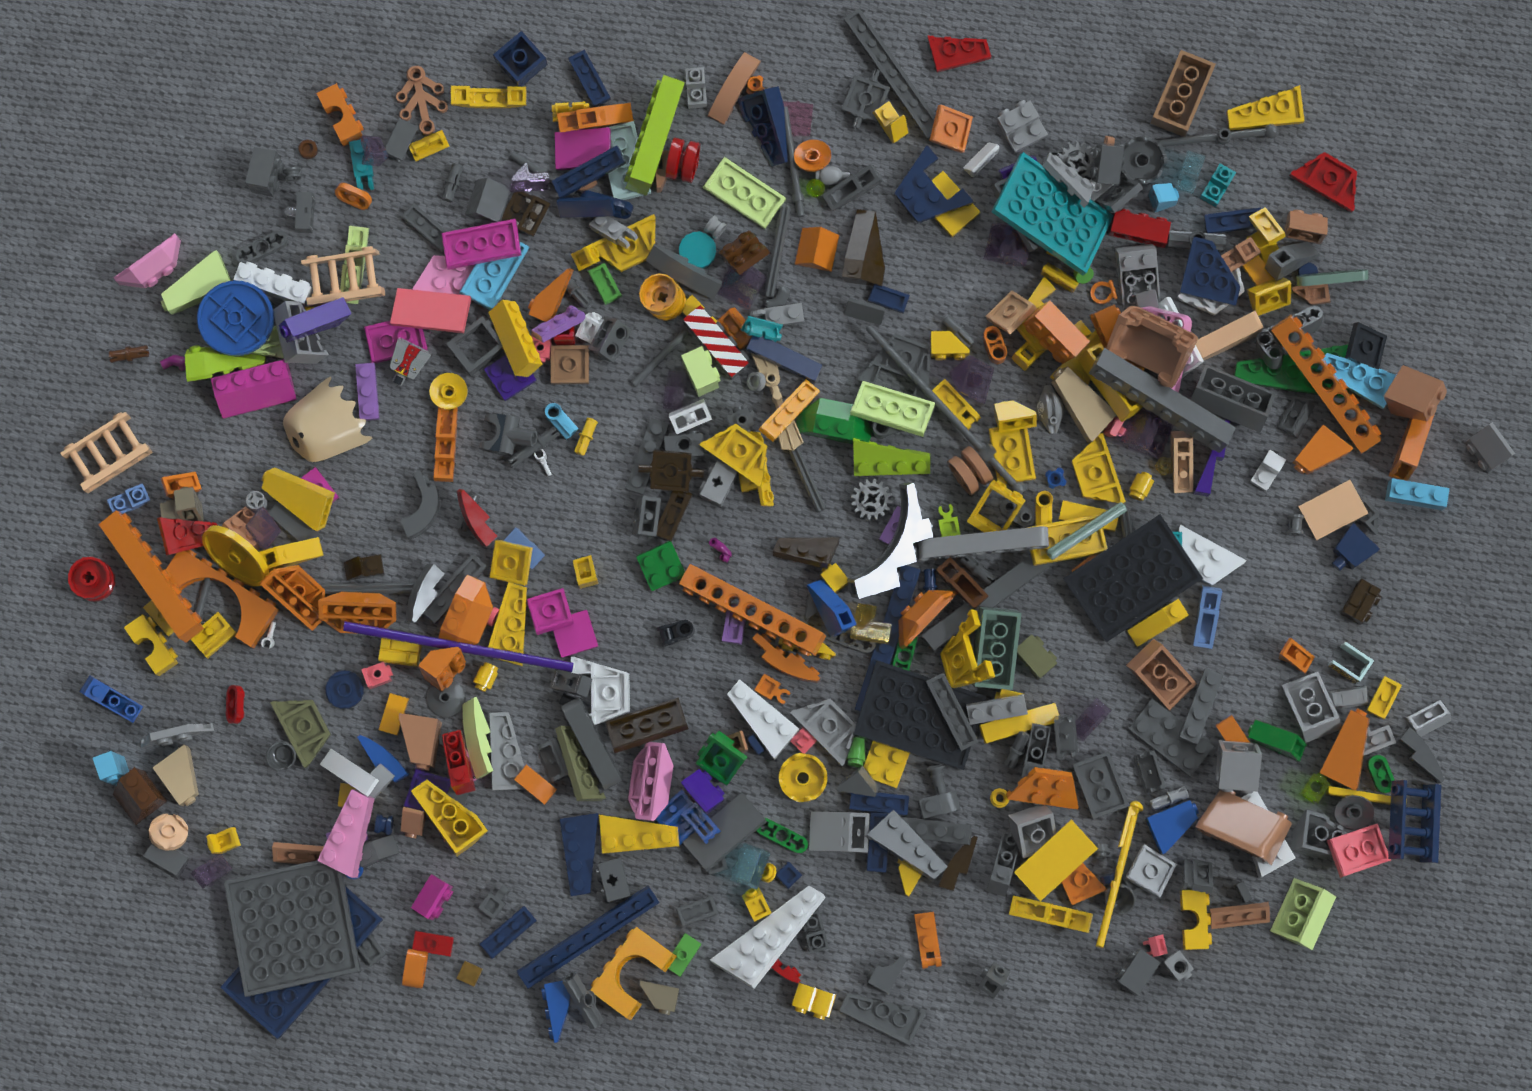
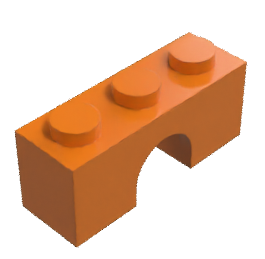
(334, 100)

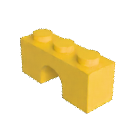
(162, 657)
(1198, 936)

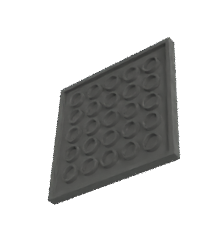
(291, 927)

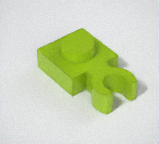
(948, 525)

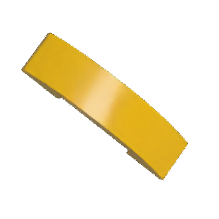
(488, 97)

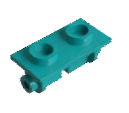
(761, 327)

